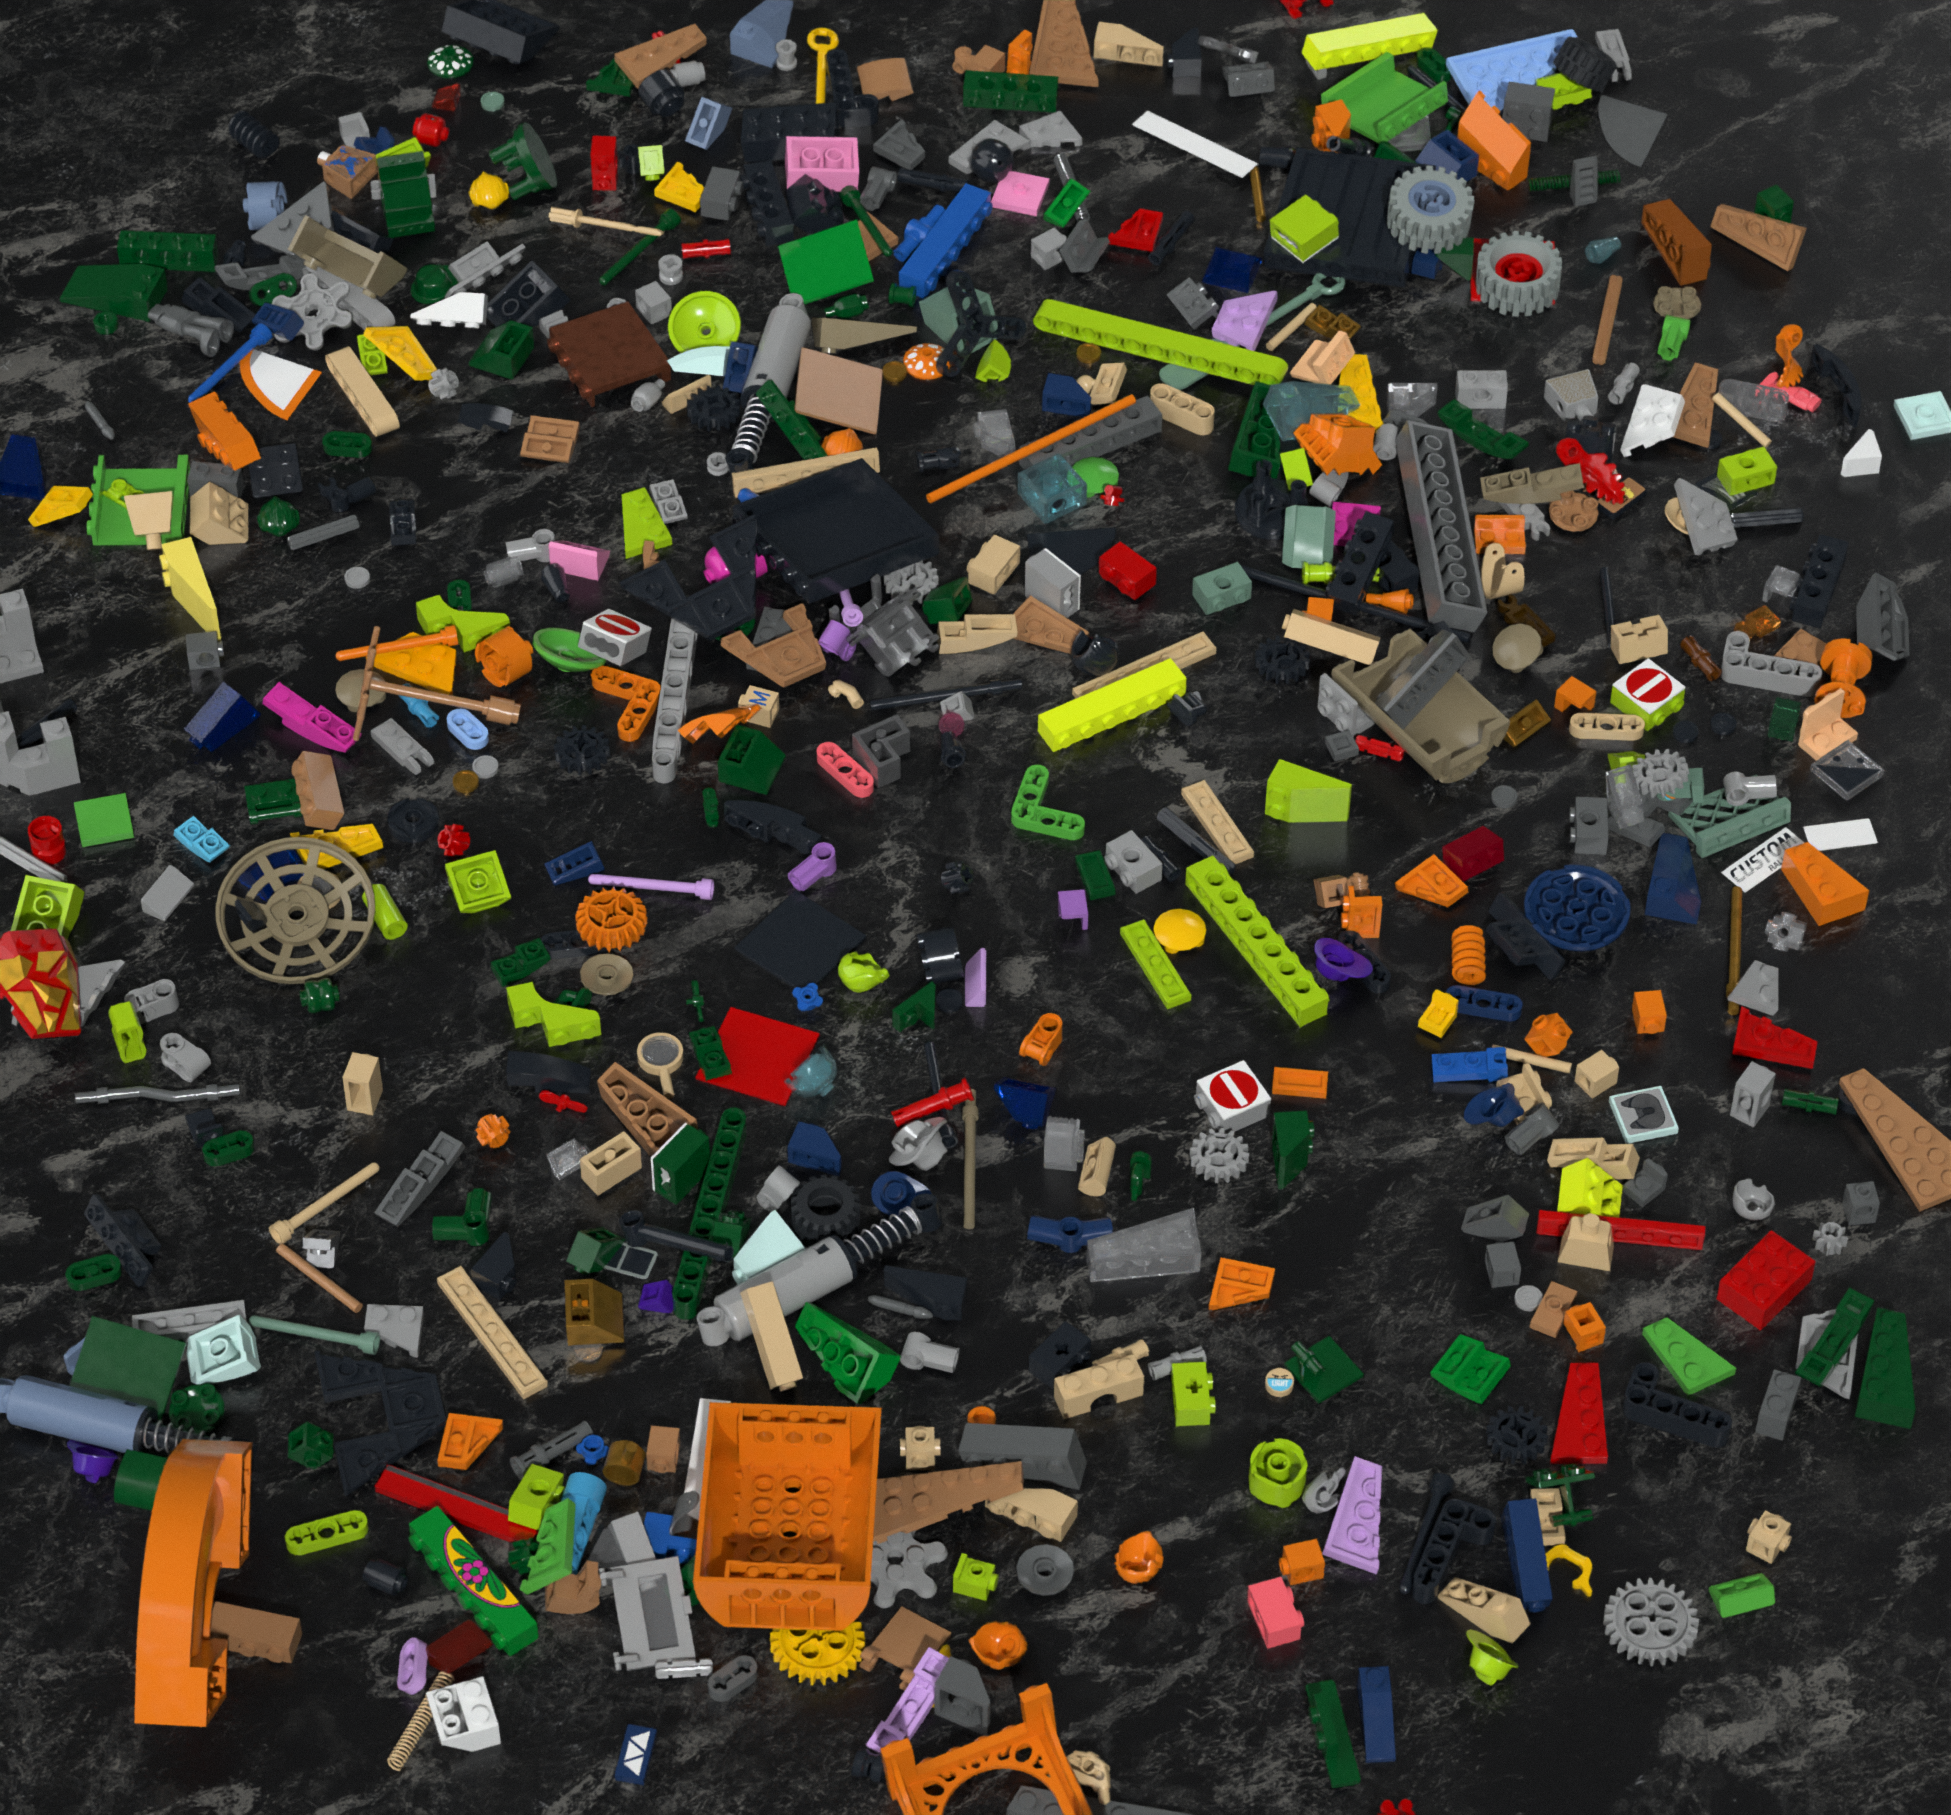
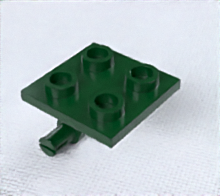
(1322, 1368)
(1568, 1474)

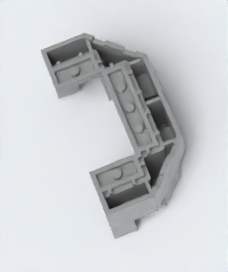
(44, 765)

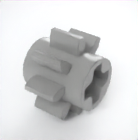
(443, 383)
(1830, 1238)

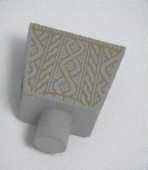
(1572, 395)

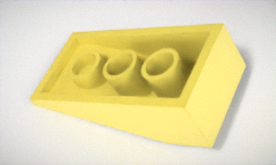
(189, 583)

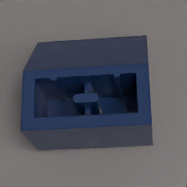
(1450, 153)

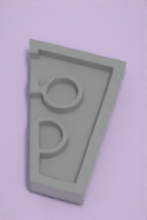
(994, 130)

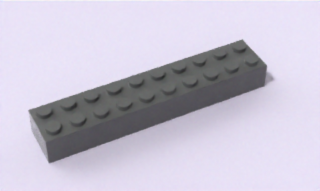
(1440, 526)

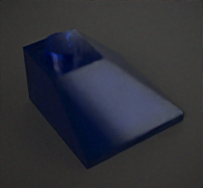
(1232, 270)
(1026, 1100)

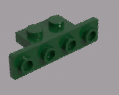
(794, 425)
(1332, 1733)

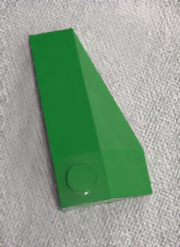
(851, 1356)

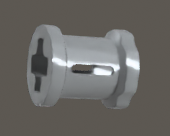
(786, 59)

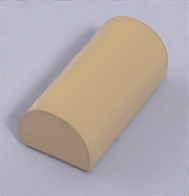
(1097, 1167)

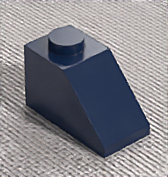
(1065, 396)
(814, 1149)

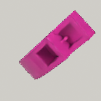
(308, 721)

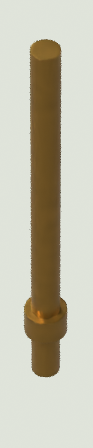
(1735, 946)

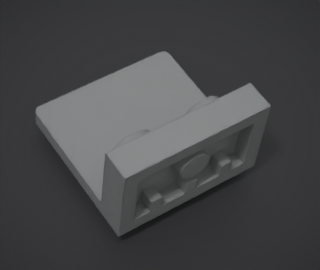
(1341, 707)

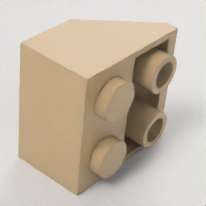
(218, 516)

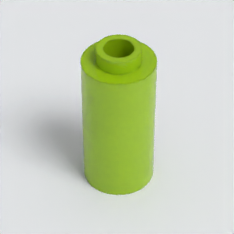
(387, 913)

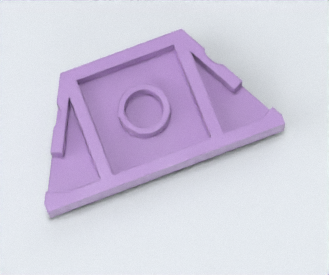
(1244, 319)

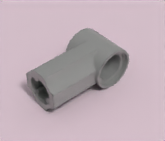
(532, 547)
(1741, 788)
(922, 1352)

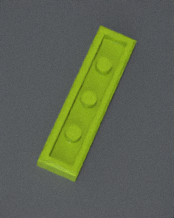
(1155, 964)

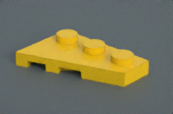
(353, 839)

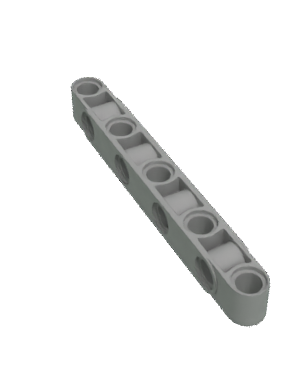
(673, 701)

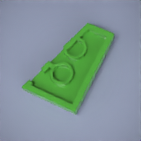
(1686, 1357)
(555, 1547)

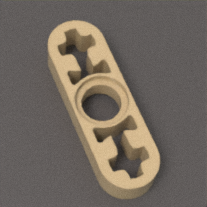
(1615, 720)

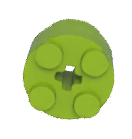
(1277, 1472)

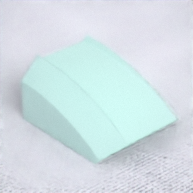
(702, 361)
(222, 1352)

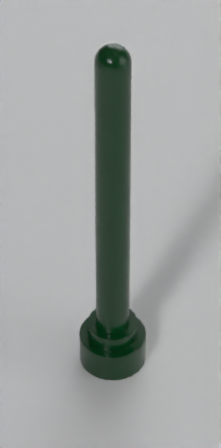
(851, 197)
(668, 220)

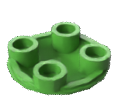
(1097, 474)

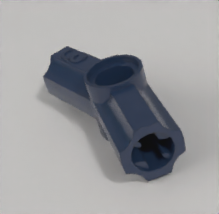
(1069, 1232)

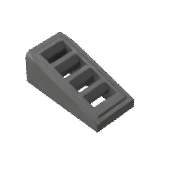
(1584, 190)

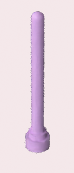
(851, 612)
(703, 888)

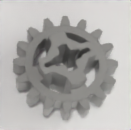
(916, 575)
(1660, 773)
(1219, 1155)

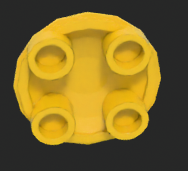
(1179, 930)

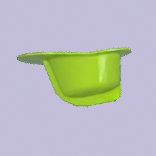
(1488, 1658)

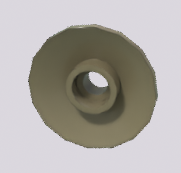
(606, 974)

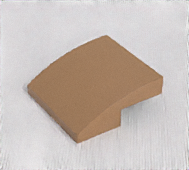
(886, 78)
(550, 439)

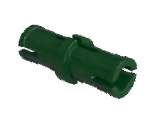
(1791, 1099)

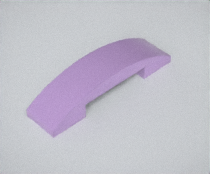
(913, 1704)

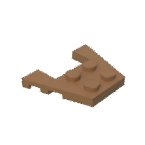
(785, 658)

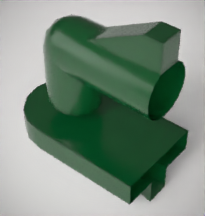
(578, 999)
(1139, 1168)

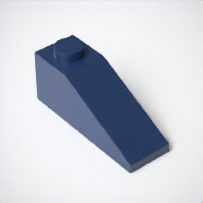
(1376, 1714)

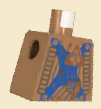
(348, 169)

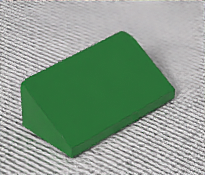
(1066, 203)

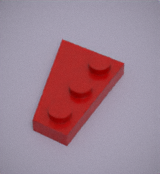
(1768, 1042)

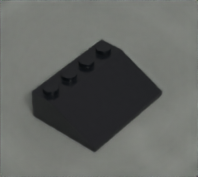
(498, 28)

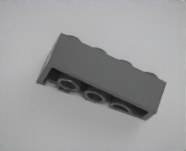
(1045, 1452)

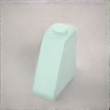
(765, 1248)

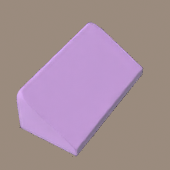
(976, 980)

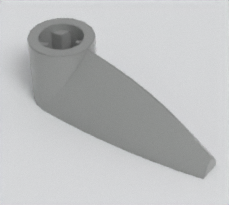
(1328, 487)

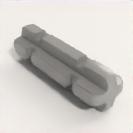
(684, 1668)

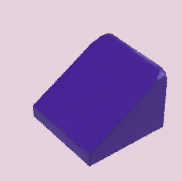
(657, 1297)

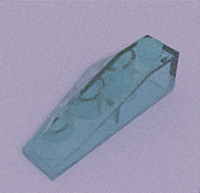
(1294, 402)

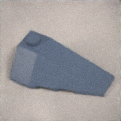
(760, 31)

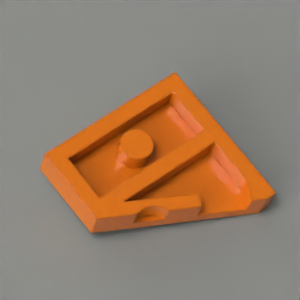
(466, 1439)

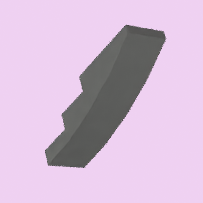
(420, 1180)

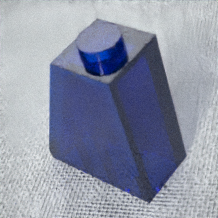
(21, 469)
(220, 718)

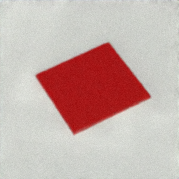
(761, 1055)

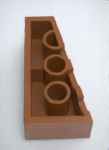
(1678, 241)

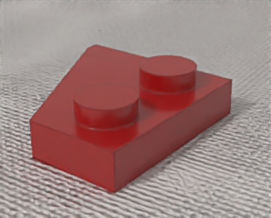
(1139, 231)

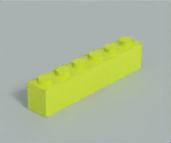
(1369, 41)
(1111, 705)

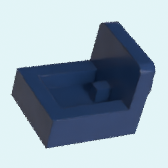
(377, 144)

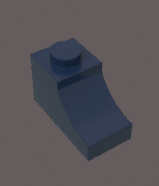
(738, 365)

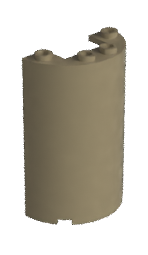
(1449, 733)

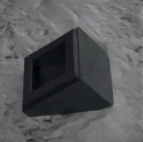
(250, 914)

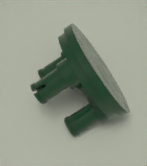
(527, 151)

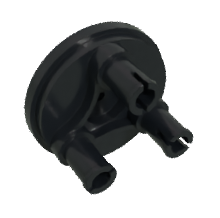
(1263, 503)

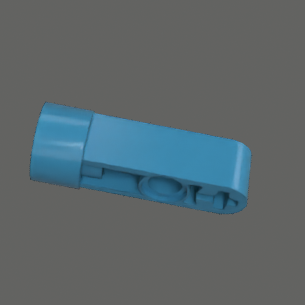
(588, 1494)

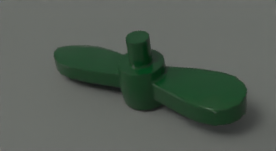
(697, 1000)

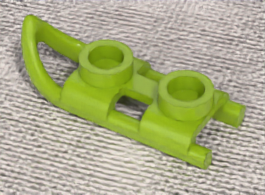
(118, 489)

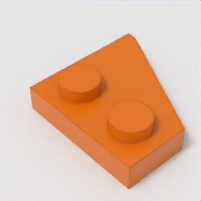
(1433, 882)
(1240, 1283)

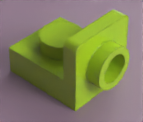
(651, 162)

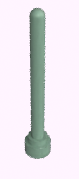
(367, 1342)

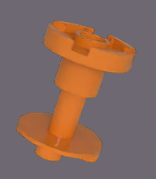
(1845, 665)

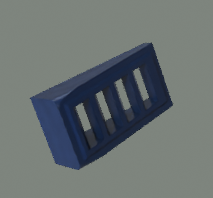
(280, 322)
(579, 854)

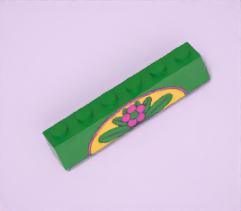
(473, 1581)

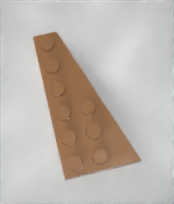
(1908, 1141)
(927, 1498)

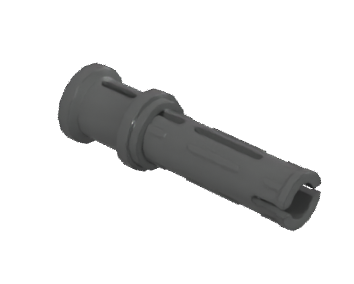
(543, 1453)

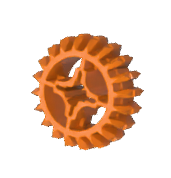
(612, 924)

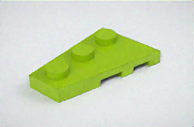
(642, 523)

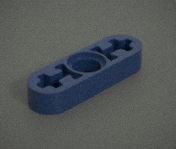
(1475, 994)

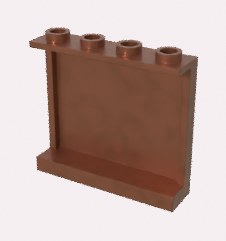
(607, 350)

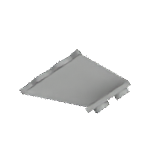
(93, 984)

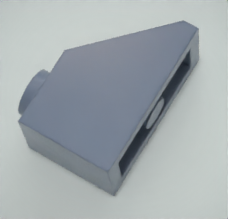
(708, 122)

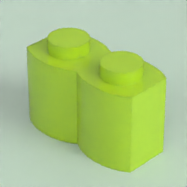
(127, 1032)

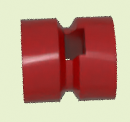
(47, 839)

